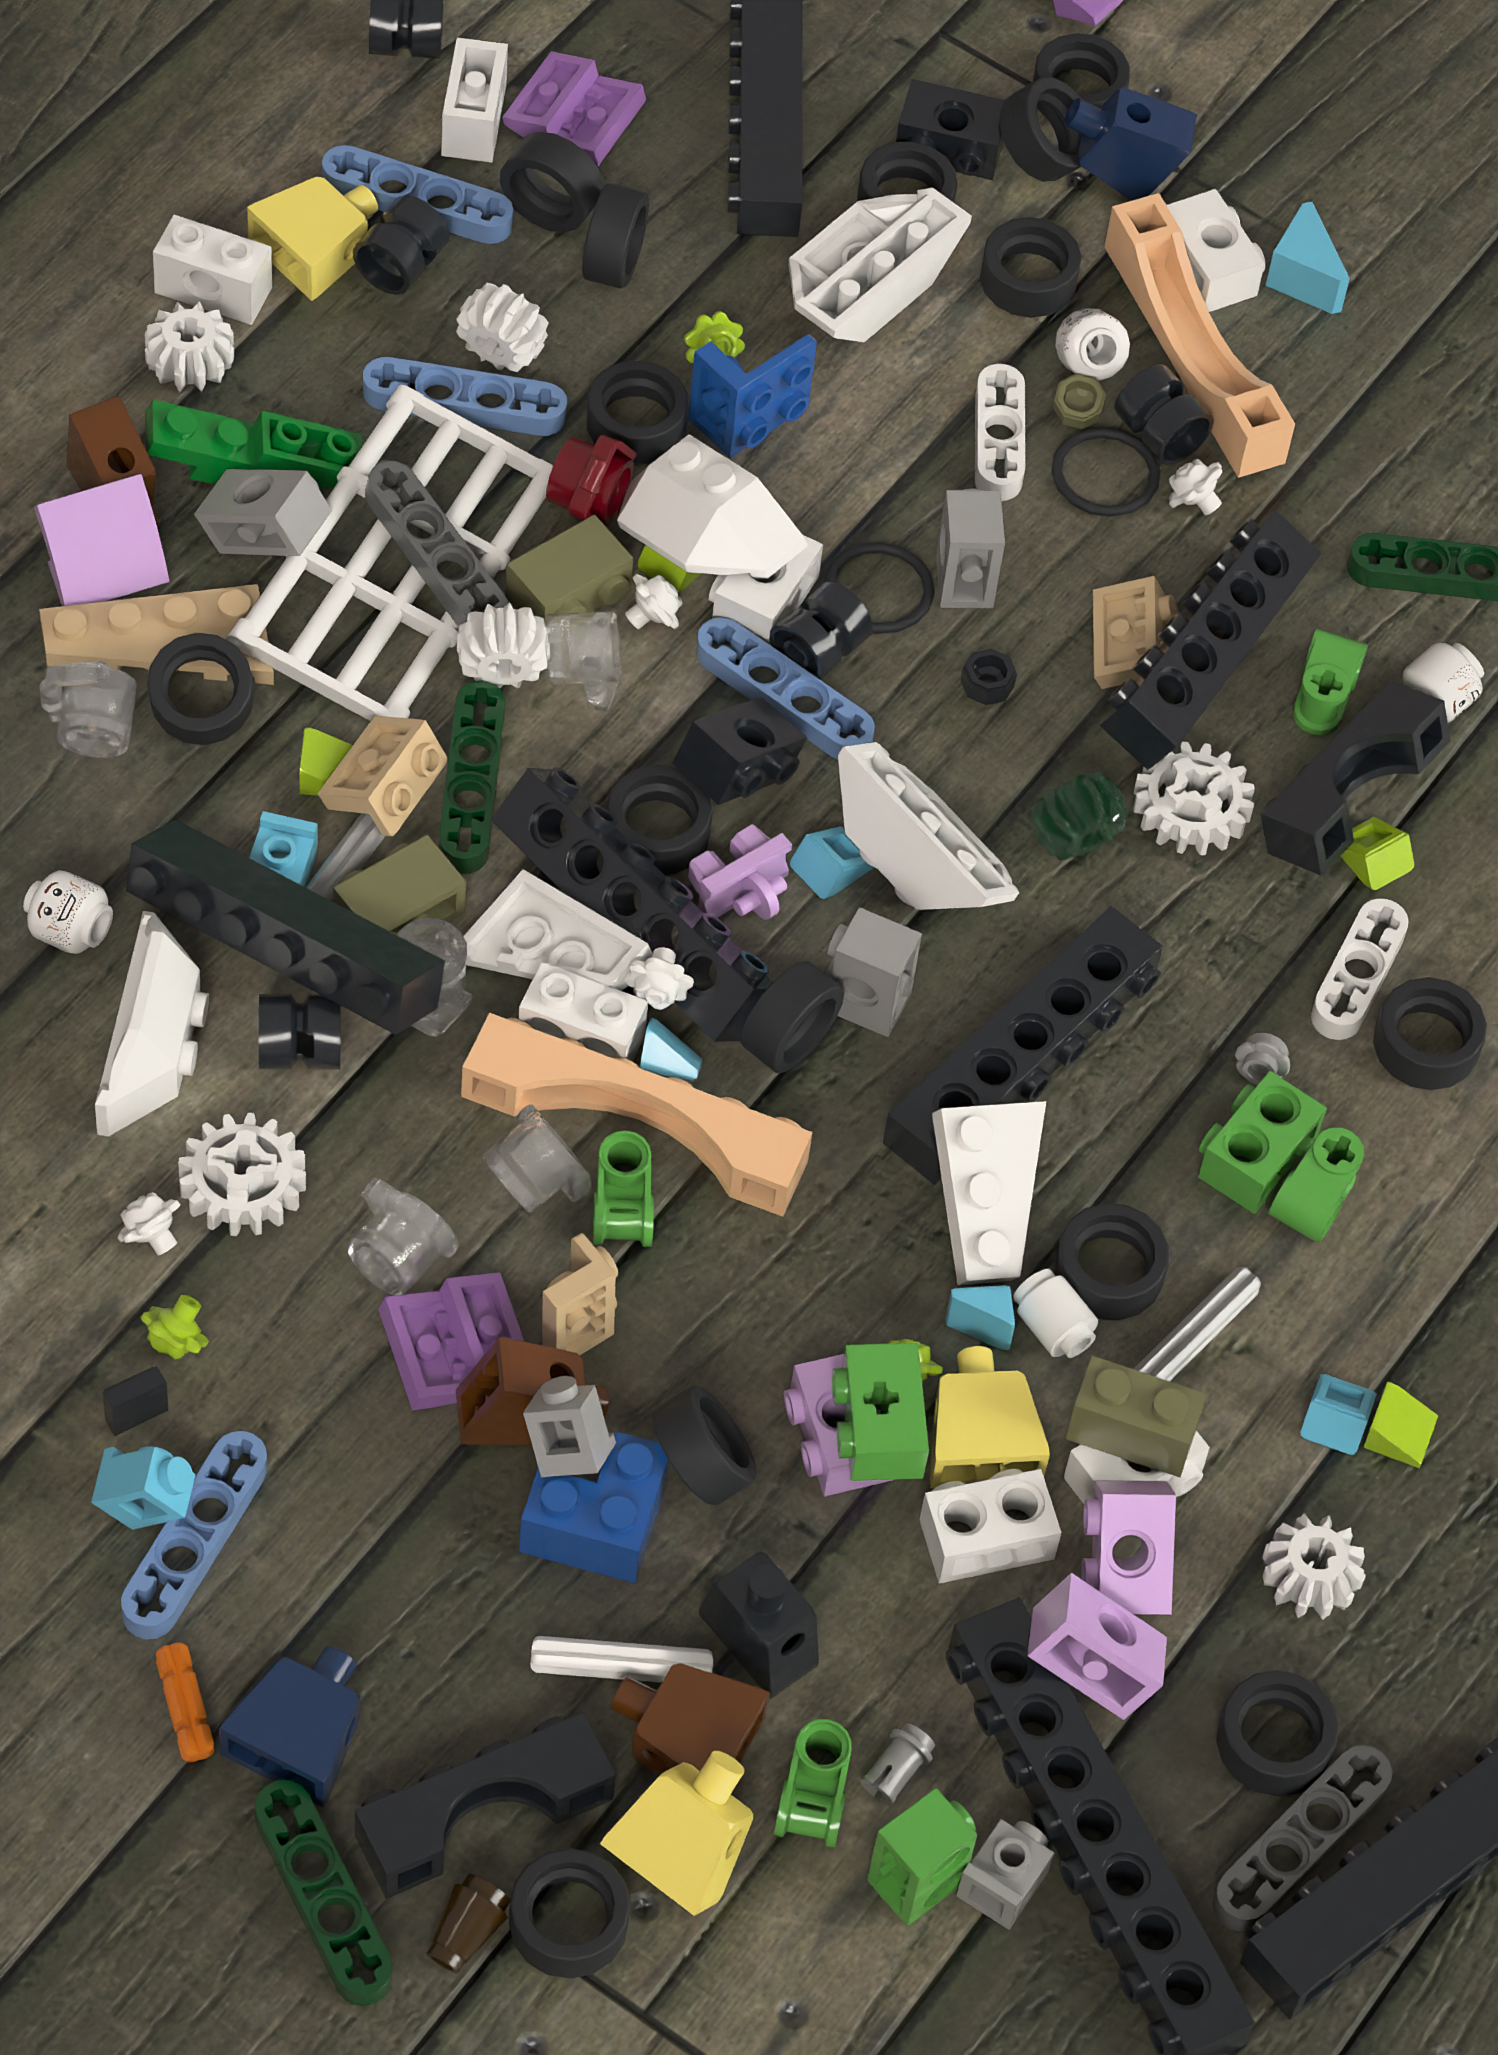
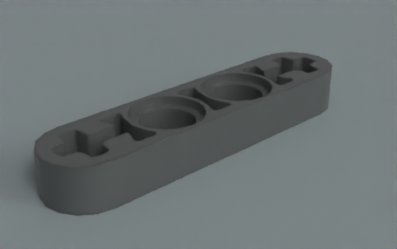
(429, 552)
(1306, 1840)

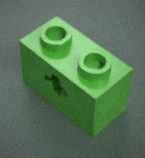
(895, 1440)

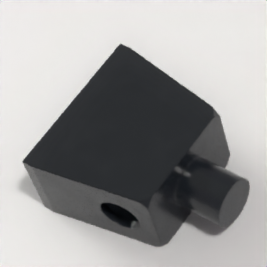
(758, 1613)

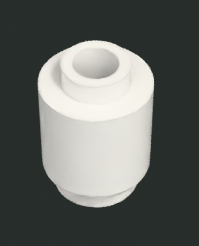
(1056, 1314)

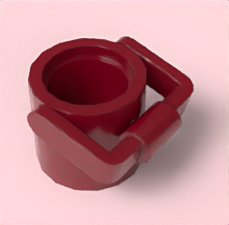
(591, 478)

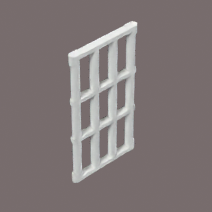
(351, 581)

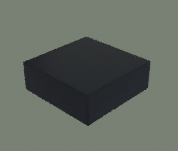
(135, 1400)

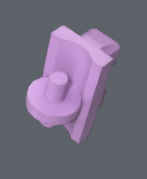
(747, 882)

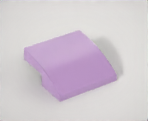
(103, 542)

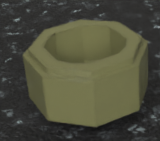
(1079, 401)

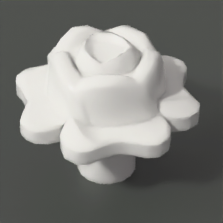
(1195, 485)
(655, 601)
(659, 979)
(149, 1222)

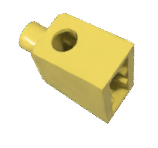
(312, 231)
(984, 1423)
(686, 1831)

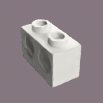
(585, 1011)
(995, 1538)

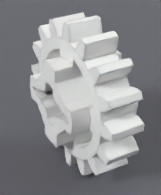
(1194, 799)
(269, 1181)

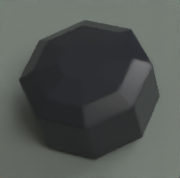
(988, 677)

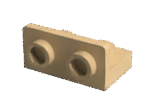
(1126, 626)
(386, 772)
(582, 1301)

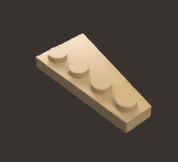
(137, 628)

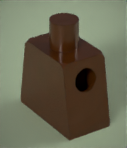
(107, 448)
(504, 1384)
(690, 1717)

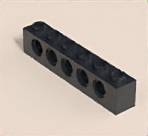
(1209, 640)
(532, 822)
(1108, 949)

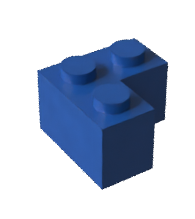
(601, 1523)

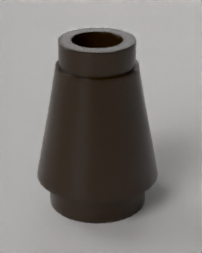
(467, 1922)

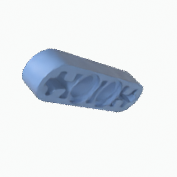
(423, 185)
(466, 388)
(791, 683)
(201, 1537)

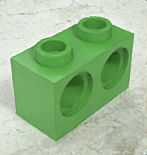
(1268, 1145)
(922, 1855)

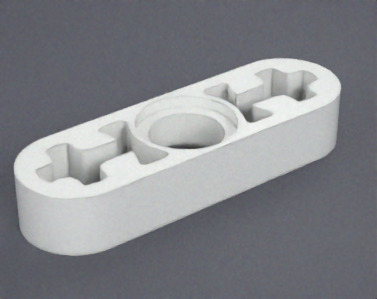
(1010, 415)
(1361, 990)

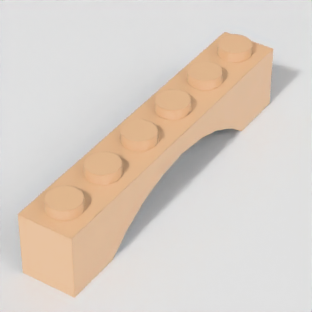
(1154, 264)
(748, 1152)

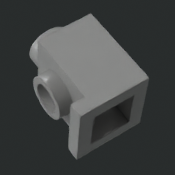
(568, 1428)
(1001, 1889)

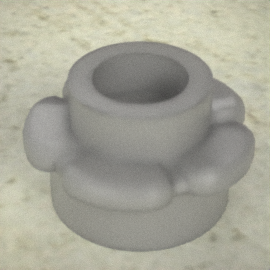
(1260, 1055)

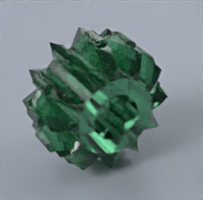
(1079, 816)

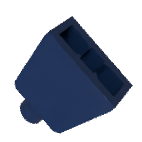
(1131, 140)
(296, 1723)

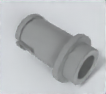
(898, 1763)

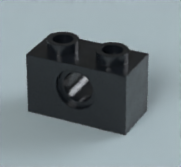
(955, 124)
(740, 751)

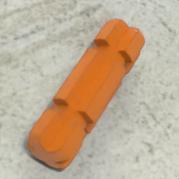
(184, 1702)

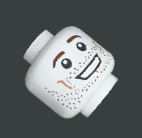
(1096, 358)
(1447, 674)
(68, 912)

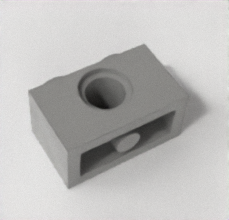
(263, 512)
(970, 548)
(875, 968)

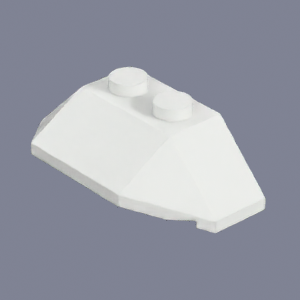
(874, 261)
(708, 514)
(915, 836)
(152, 1030)

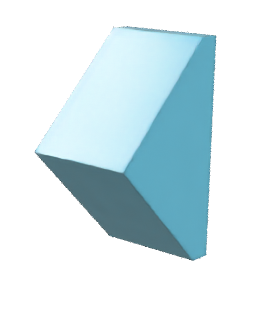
(1308, 263)

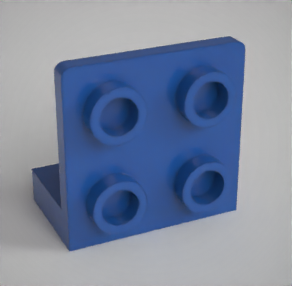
(742, 408)

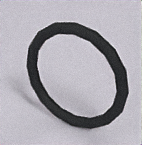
(1099, 509)
(905, 555)

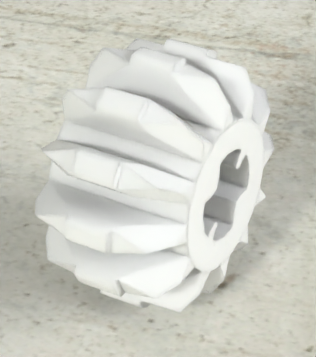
(502, 327)
(189, 346)
(502, 645)
(1316, 1546)

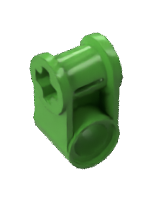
(1327, 681)
(1318, 1188)
(623, 1199)
(814, 1792)

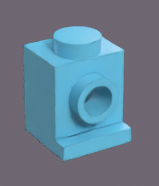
(287, 846)
(143, 1486)

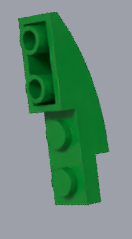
(272, 442)

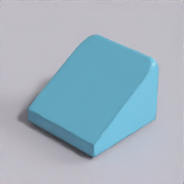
(828, 861)
(667, 1054)
(983, 1314)
(1338, 1414)

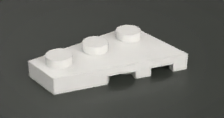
(544, 925)
(988, 1185)

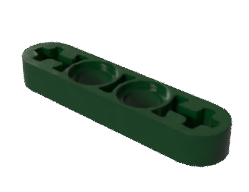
(1448, 555)
(471, 776)
(329, 1889)

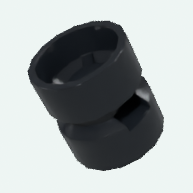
(406, 25)
(401, 245)
(1170, 419)
(823, 629)
(282, 1045)

